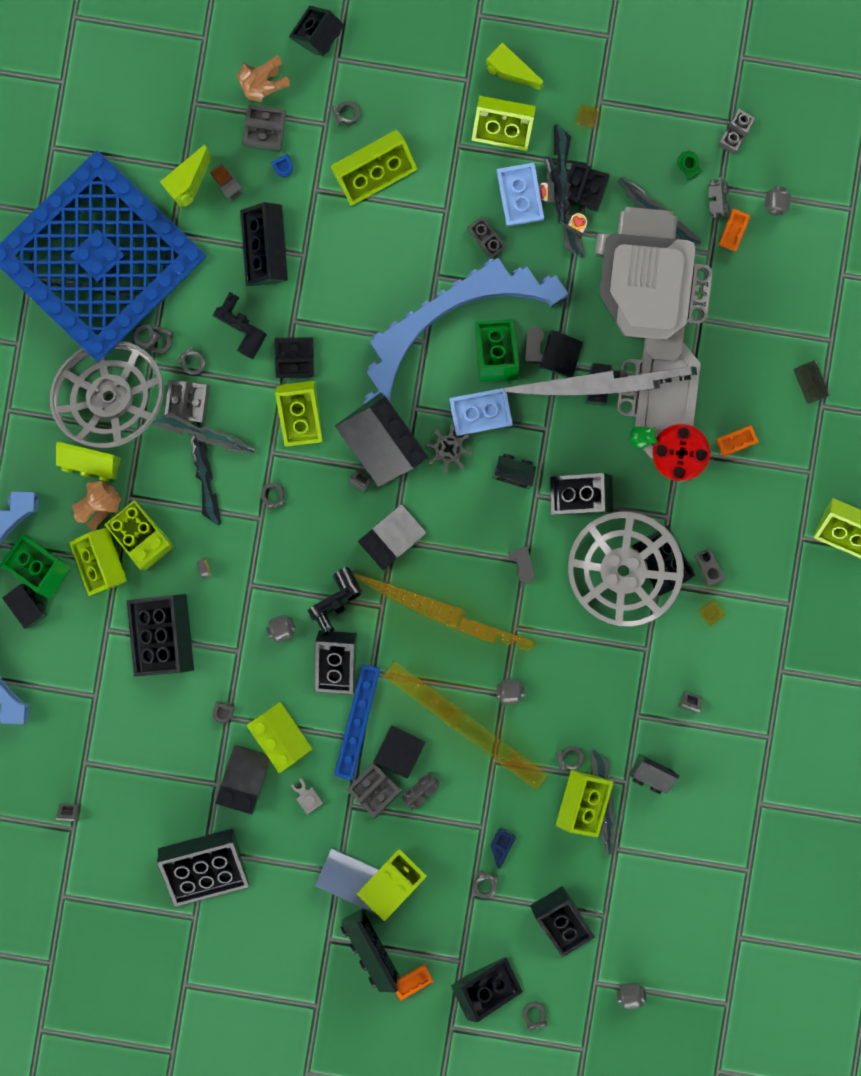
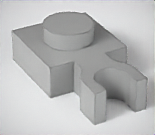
(308, 798)

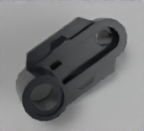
(253, 336)
(348, 591)

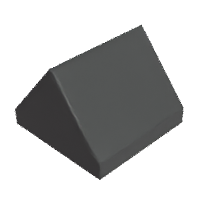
(360, 481)
(690, 702)
(68, 812)

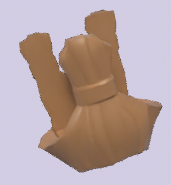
(255, 81)
(99, 499)

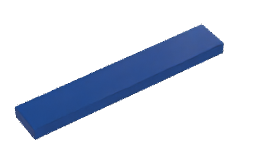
(357, 721)

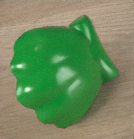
(688, 163)
(642, 437)

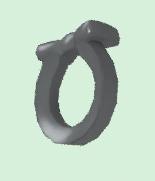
(339, 120)
(168, 335)
(147, 345)
(190, 352)
(280, 501)
(560, 755)
(482, 875)
(542, 1023)

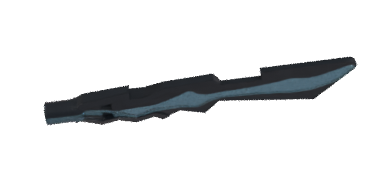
(562, 174)
(209, 501)

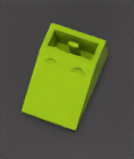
(139, 536)
(391, 885)

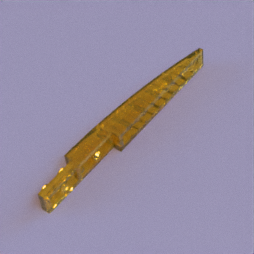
(446, 614)
(465, 724)

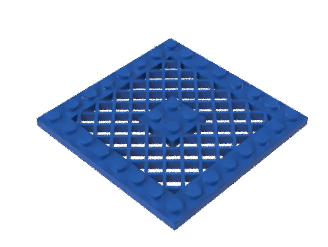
(98, 256)

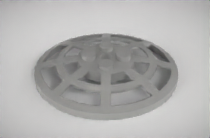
(100, 389)
(633, 560)

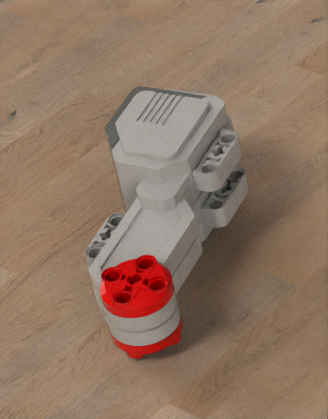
(651, 297)

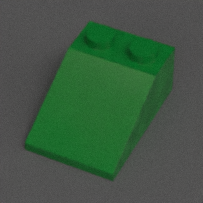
(496, 350)
(35, 566)

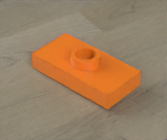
(734, 230)
(736, 440)
(414, 981)

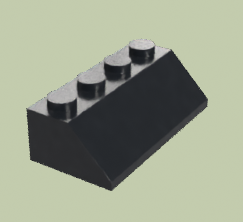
(264, 244)

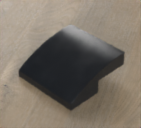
(587, 186)
(561, 354)
(294, 357)
(399, 751)

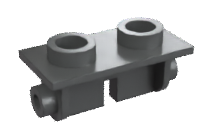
(720, 206)
(414, 797)

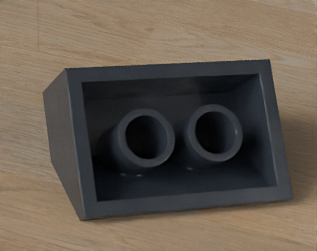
(669, 562)

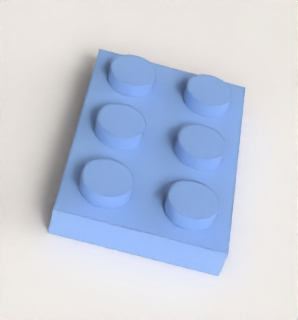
(520, 194)
(480, 412)

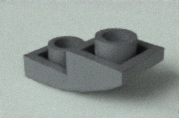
(736, 131)
(486, 237)

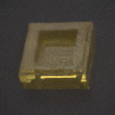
(587, 116)
(711, 612)

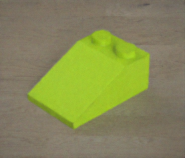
(186, 178)
(299, 413)

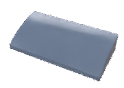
(345, 877)

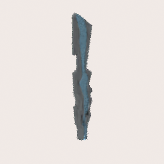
(645, 202)
(571, 239)
(206, 434)
(600, 768)

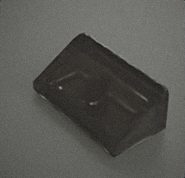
(811, 382)

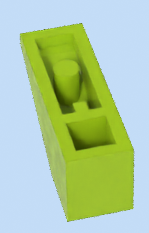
(511, 68)

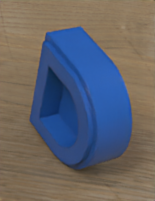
(283, 166)

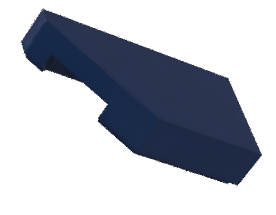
(501, 845)

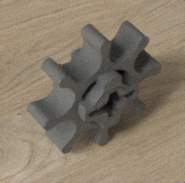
(457, 443)

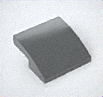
(264, 127)
(187, 400)
(374, 790)

